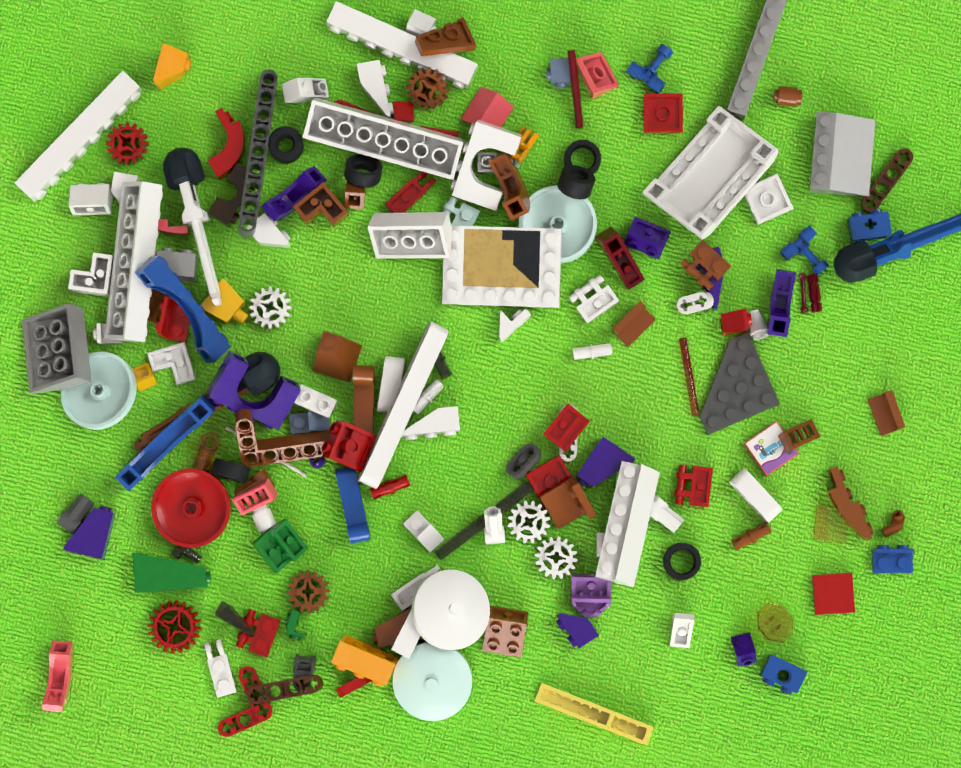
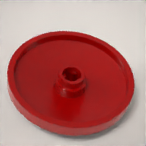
(191, 508)

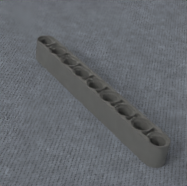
(254, 161)

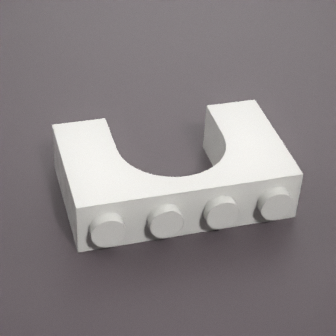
(467, 185)

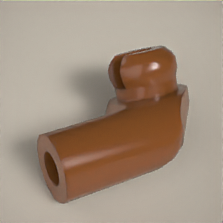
(896, 524)

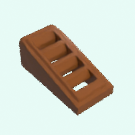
(787, 442)

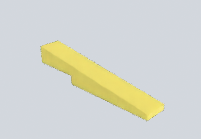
(594, 714)

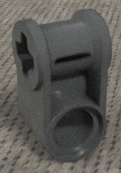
(303, 669)

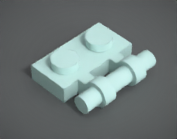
(464, 216)

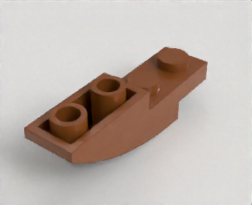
(850, 512)

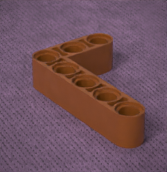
(364, 396)
(277, 445)

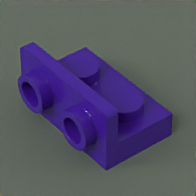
(647, 237)

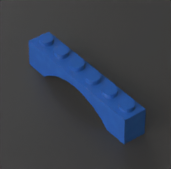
(207, 338)
(165, 441)

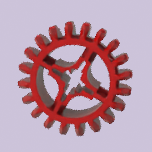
(170, 636)

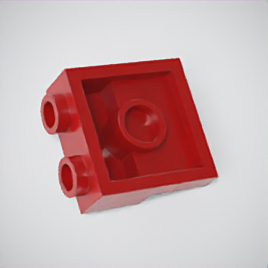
(348, 445)

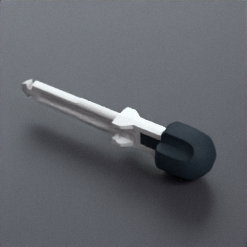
(184, 172)

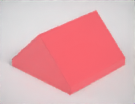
(596, 74)
(487, 107)

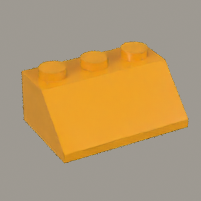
(364, 660)

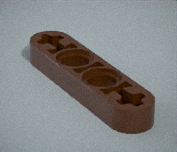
(886, 180)
(285, 691)

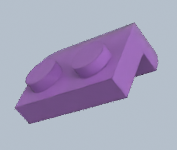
(590, 594)

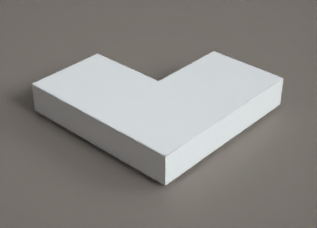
(175, 357)

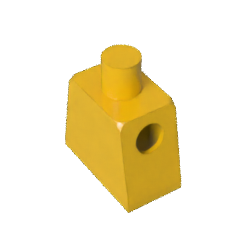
(230, 306)

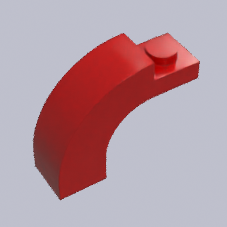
(233, 152)

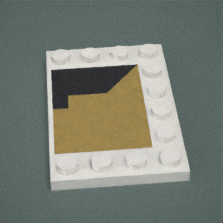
(503, 267)

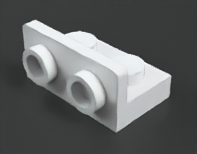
(316, 401)

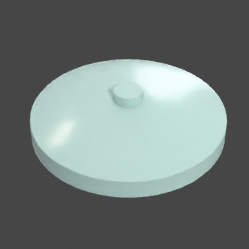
(555, 210)
(107, 395)
(432, 682)

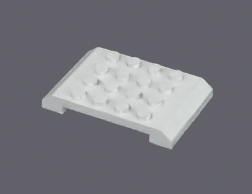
(712, 173)

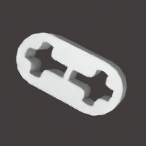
(696, 307)

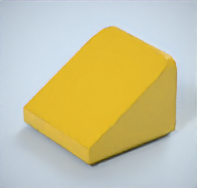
(144, 377)

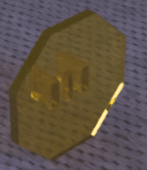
(775, 622)

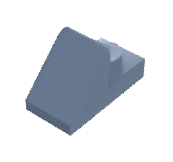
(308, 422)

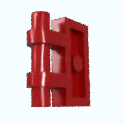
(700, 486)
(263, 636)

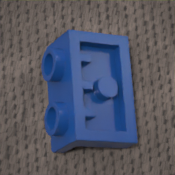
(892, 560)

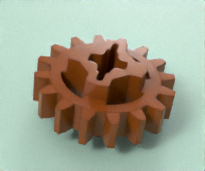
(429, 96)
(317, 591)

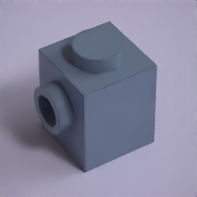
(559, 73)

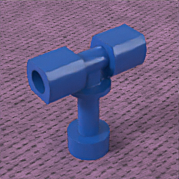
(648, 73)
(801, 246)

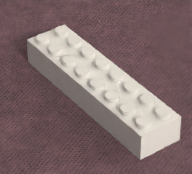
(383, 138)
(133, 247)

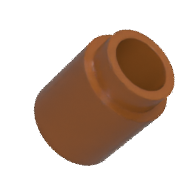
(787, 96)

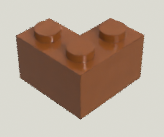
(321, 201)

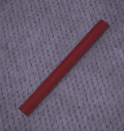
(575, 88)

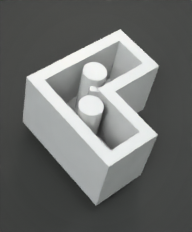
(97, 280)

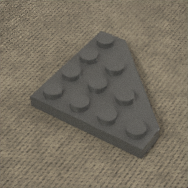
(739, 387)

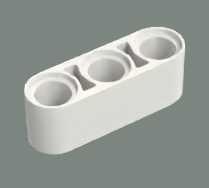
(390, 382)
(755, 495)

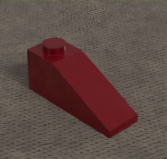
(619, 257)

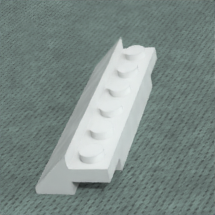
(627, 523)

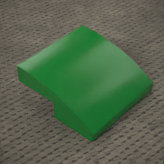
(279, 545)

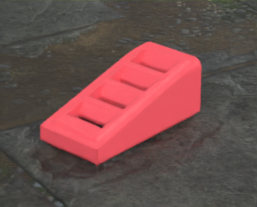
(260, 487)

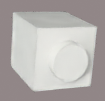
(420, 23)

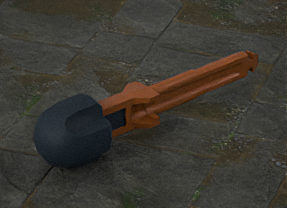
(259, 377)

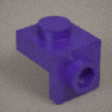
(744, 649)

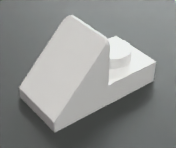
(508, 327)
(423, 531)
(681, 630)

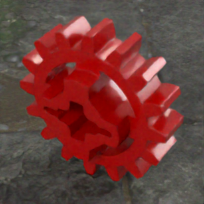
(133, 138)

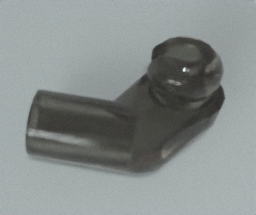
(187, 552)

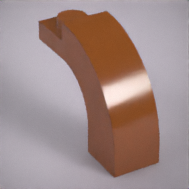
(516, 197)

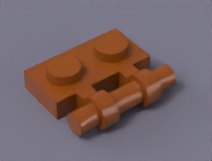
(707, 259)

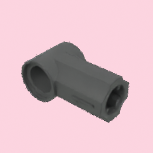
(73, 518)

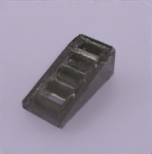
(231, 616)

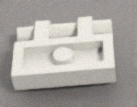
(596, 304)

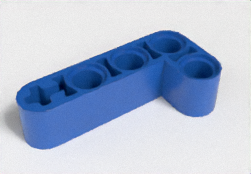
(352, 505)

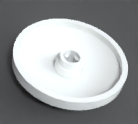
(450, 609)

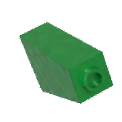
(161, 574)

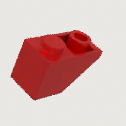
(735, 322)

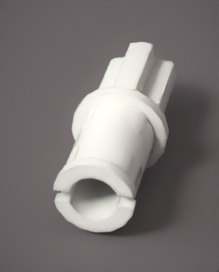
(592, 351)
(427, 396)

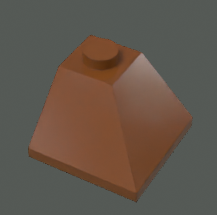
(336, 356)

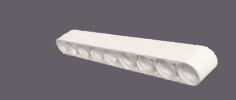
(403, 404)

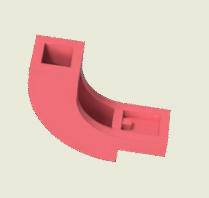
(59, 676)

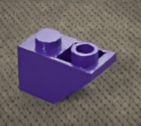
(579, 629)

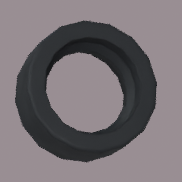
(584, 144)
(363, 179)
(230, 470)
(682, 576)

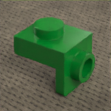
(291, 622)

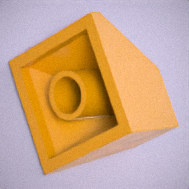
(170, 66)

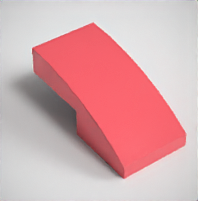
(164, 227)

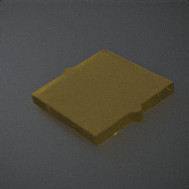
(829, 525)

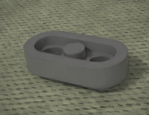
(523, 461)

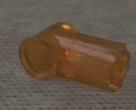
(206, 454)

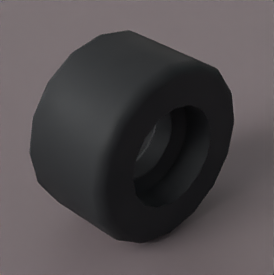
(285, 157)
(576, 182)

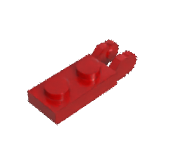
(409, 194)

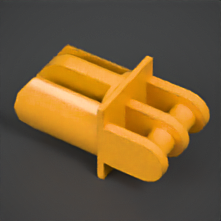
(525, 143)

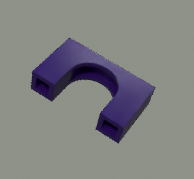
(268, 411)

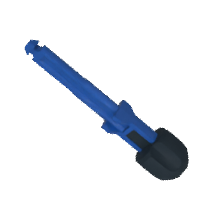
(861, 260)

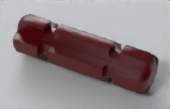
(814, 293)

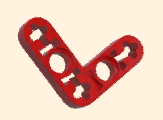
(252, 711)

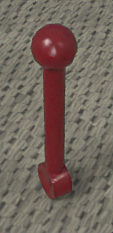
(802, 277)

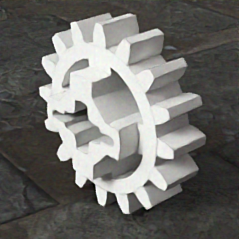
(274, 296)
(534, 530)
(557, 549)

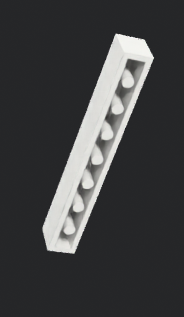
(398, 44)
(79, 136)

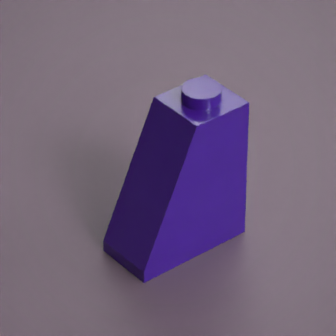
(602, 463)
(93, 534)

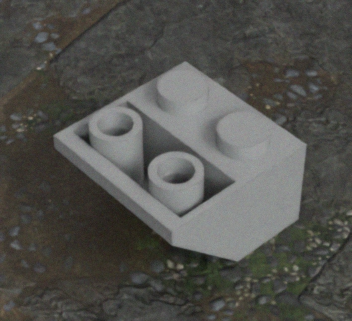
(182, 263)

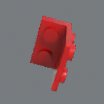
(173, 321)

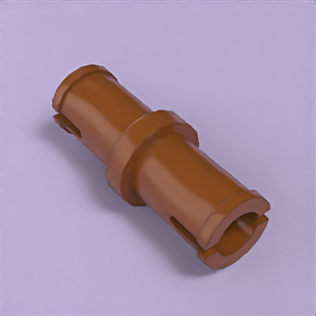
(751, 536)

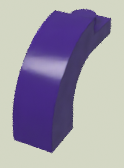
(282, 204)
(780, 303)

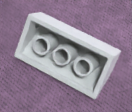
(411, 235)

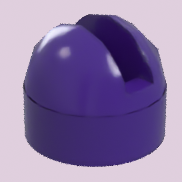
(319, 464)

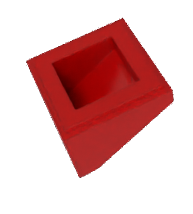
(404, 111)

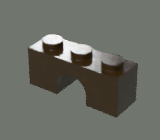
(227, 210)

